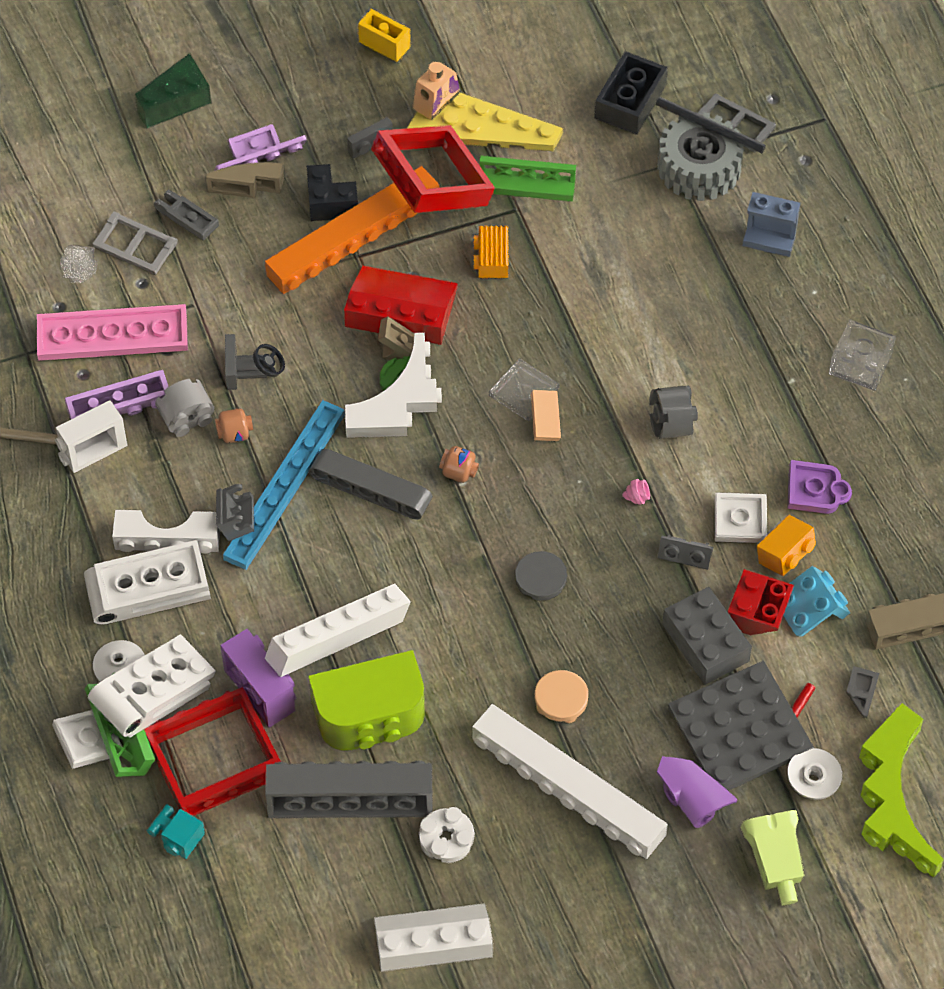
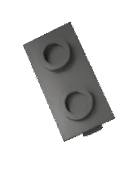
(684, 552)

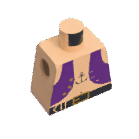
(435, 90)

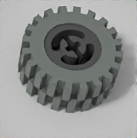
(701, 171)

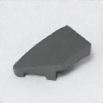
(862, 688)

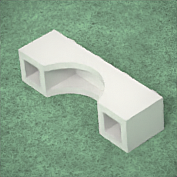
(135, 533)

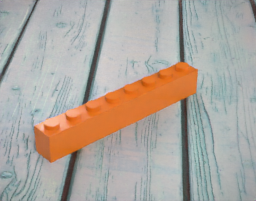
(341, 236)

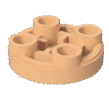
(561, 696)

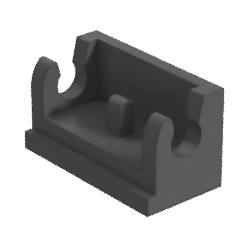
(234, 512)

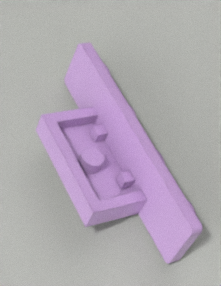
(259, 145)

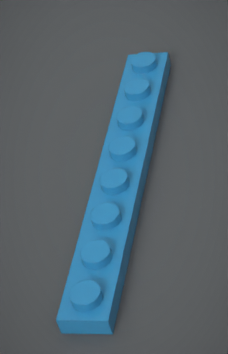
(285, 483)

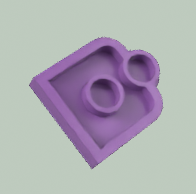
(816, 487)

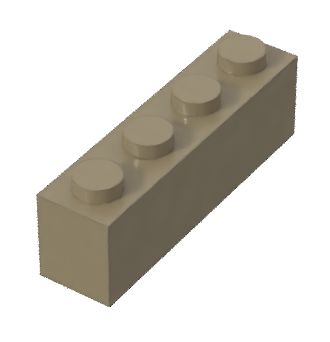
(906, 621)

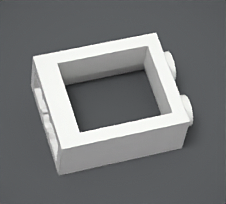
(91, 436)

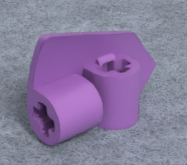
(693, 790)

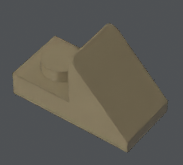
(396, 339)

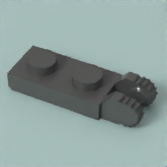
(187, 215)

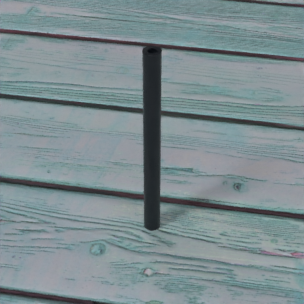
(711, 125)

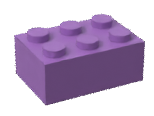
(248, 668)

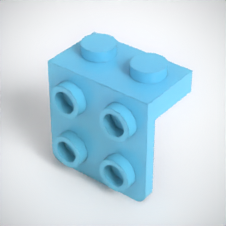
(813, 601)

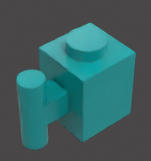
(180, 833)

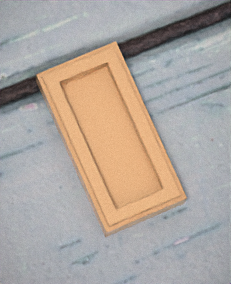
(545, 415)

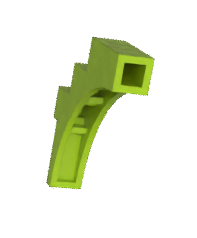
(883, 791)

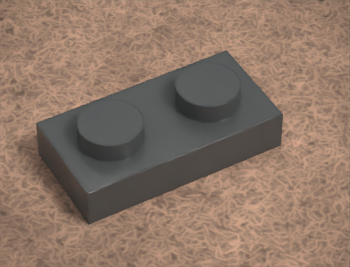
(362, 141)

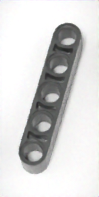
(370, 484)

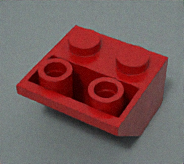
(759, 603)

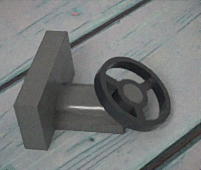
(249, 365)

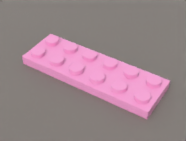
(112, 332)

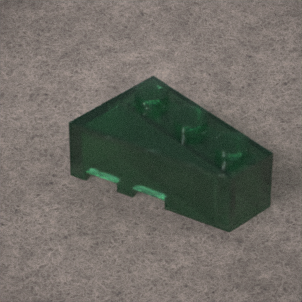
(173, 93)

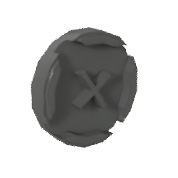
(541, 575)

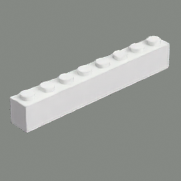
(569, 781)

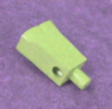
(776, 852)

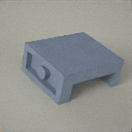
(771, 224)

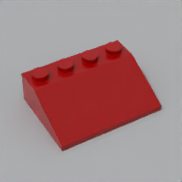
(409, 299)

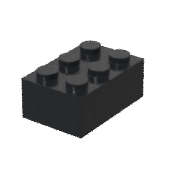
(630, 92)

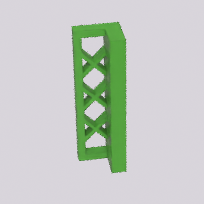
(528, 182)
(137, 747)

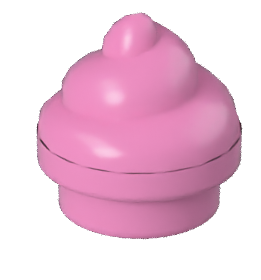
(637, 492)

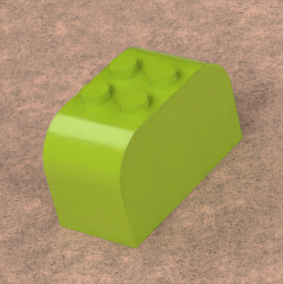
(369, 702)

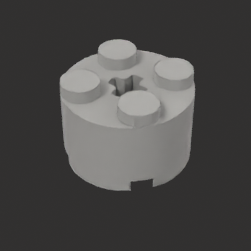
(185, 407)

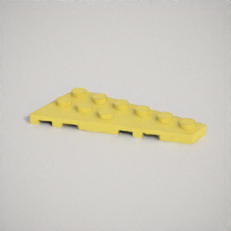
(484, 123)

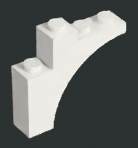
(392, 409)

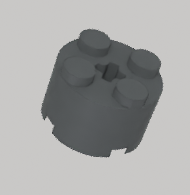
(672, 412)

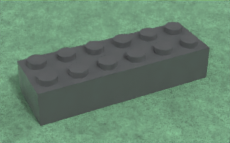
(349, 790)

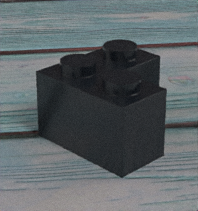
(326, 198)

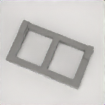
(127, 256)

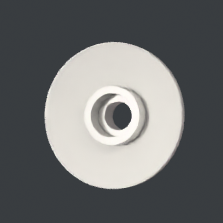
(104, 659)
(816, 763)

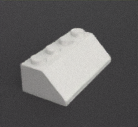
(433, 937)

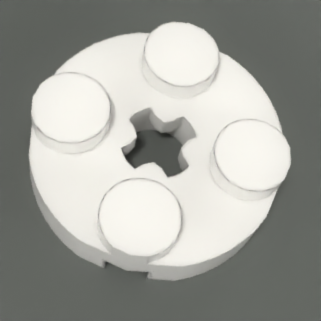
(442, 820)

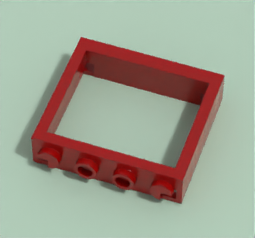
(387, 150)
(203, 713)

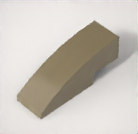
(246, 179)

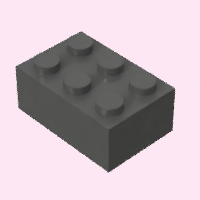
(706, 635)

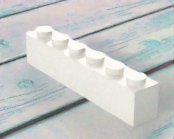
(337, 630)

